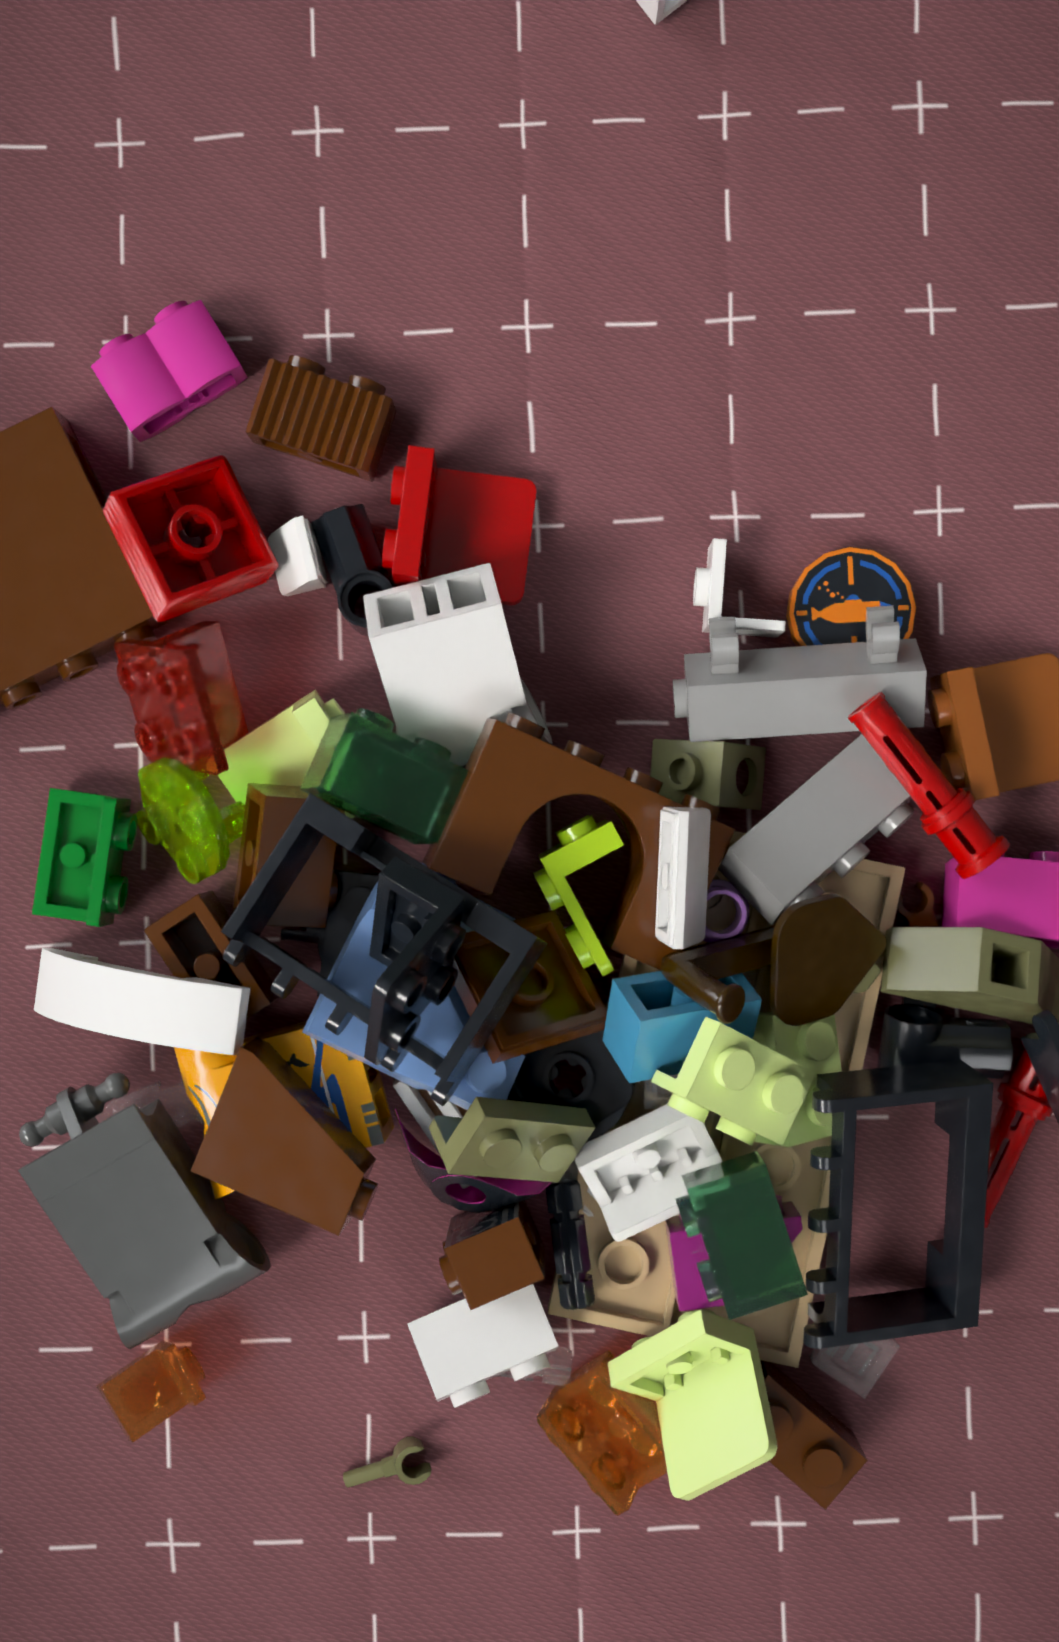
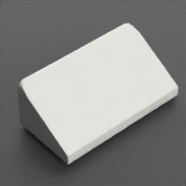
(682, 876)

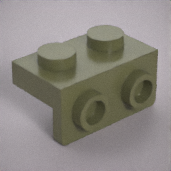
(512, 1139)

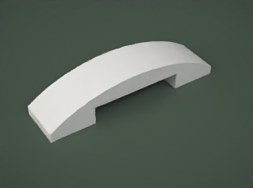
(141, 1003)

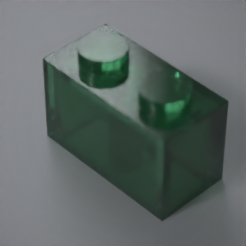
(385, 777)
(743, 1236)

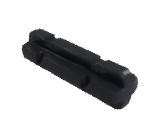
(570, 1244)

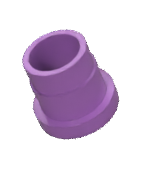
(742, 911)

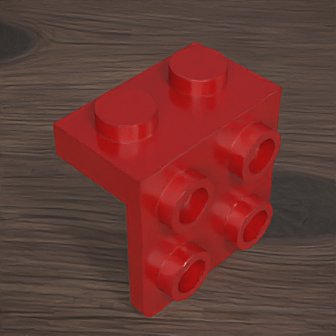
(459, 522)

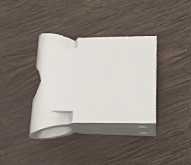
(447, 659)

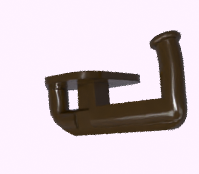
(814, 954)

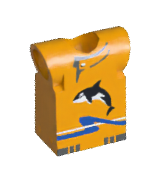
(342, 1082)

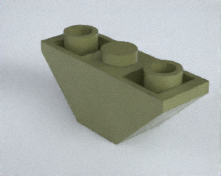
(972, 970)

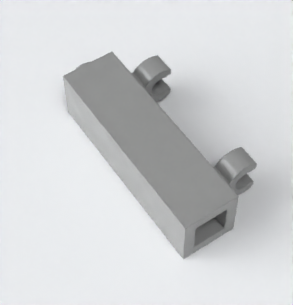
(798, 687)

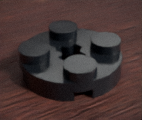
(605, 1086)

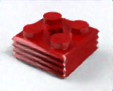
(207, 504)

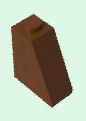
(285, 1144)

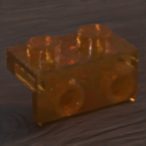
(605, 1433)

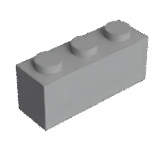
(817, 831)

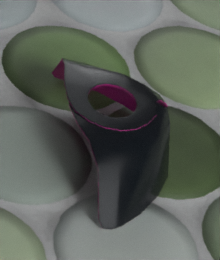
(482, 1195)

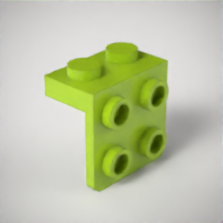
(579, 846)

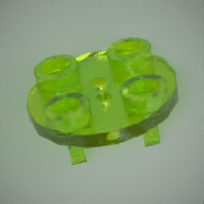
(186, 818)

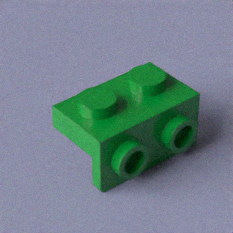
(84, 857)

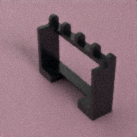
(277, 876)
(953, 1263)

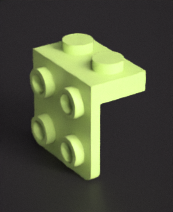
(279, 748)
(706, 1398)

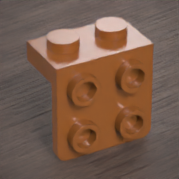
(998, 724)

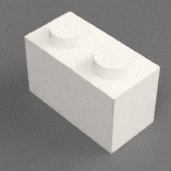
(472, 1346)

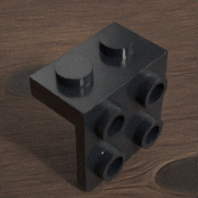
(417, 939)

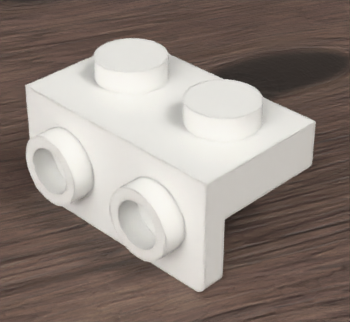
(640, 1168)

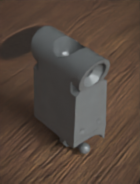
(136, 1209)

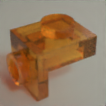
(153, 1388)

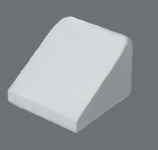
(298, 557)

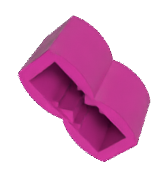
(168, 369)

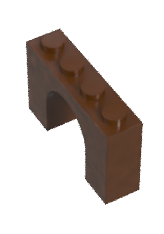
(519, 773)

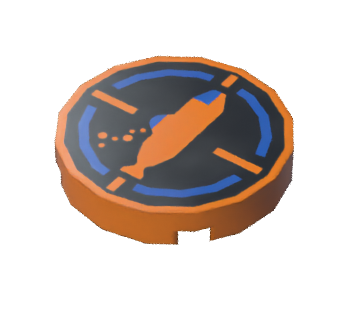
(833, 596)

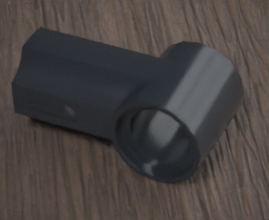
(351, 558)
(923, 1036)

